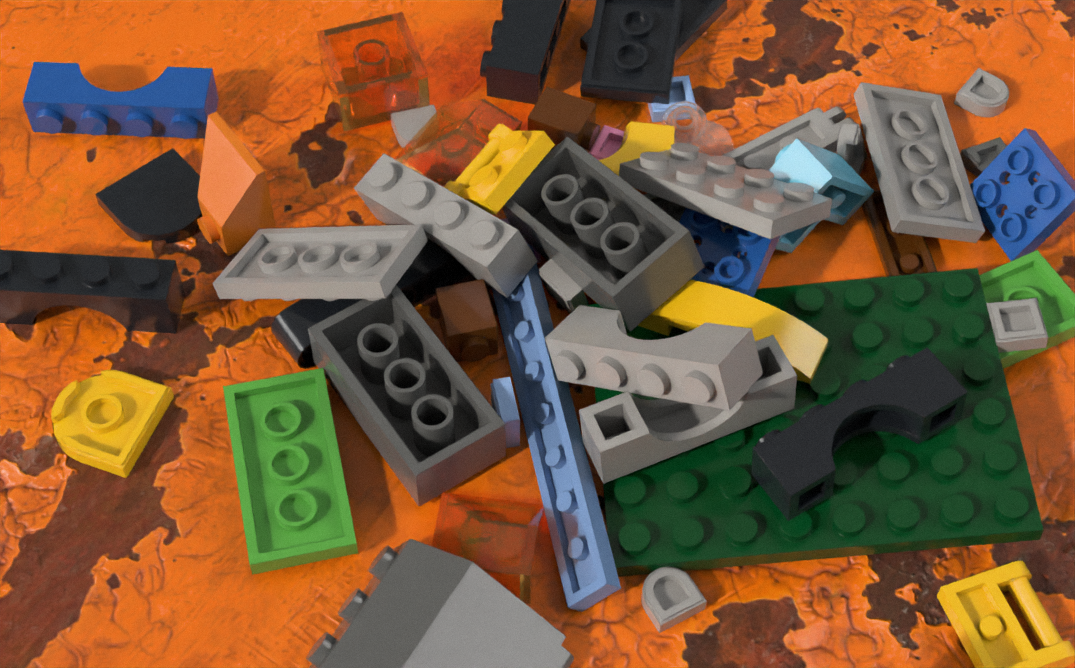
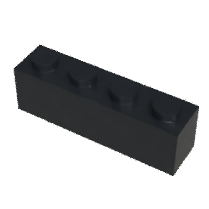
(523, 48)

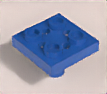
(1033, 205)
(722, 254)

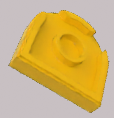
(109, 419)

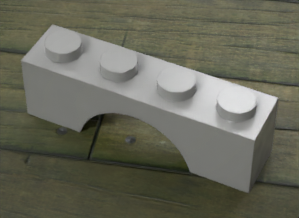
(468, 233)
(700, 367)
(637, 432)

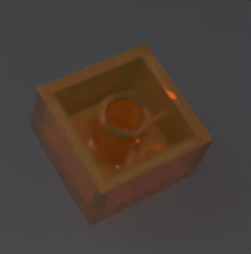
(373, 70)

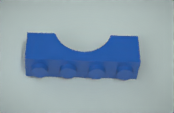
(171, 106)

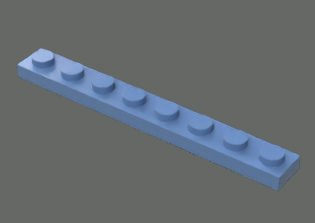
(556, 448)

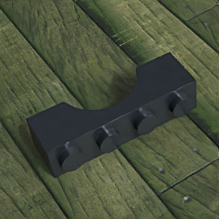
(132, 290)
(909, 399)

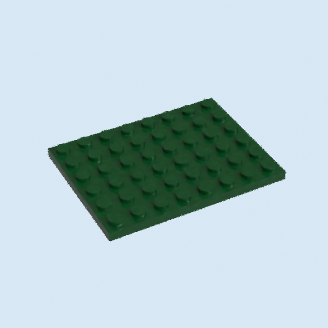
(887, 490)

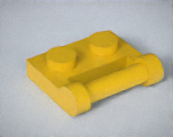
(501, 167)
(990, 627)

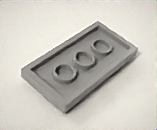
(918, 163)
(726, 191)
(321, 263)

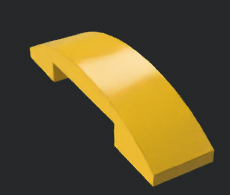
(704, 302)

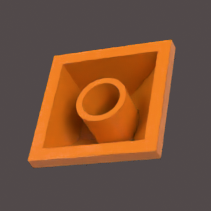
(231, 190)

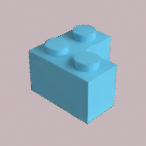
(828, 176)

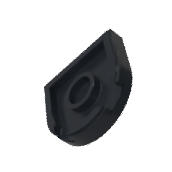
(155, 200)

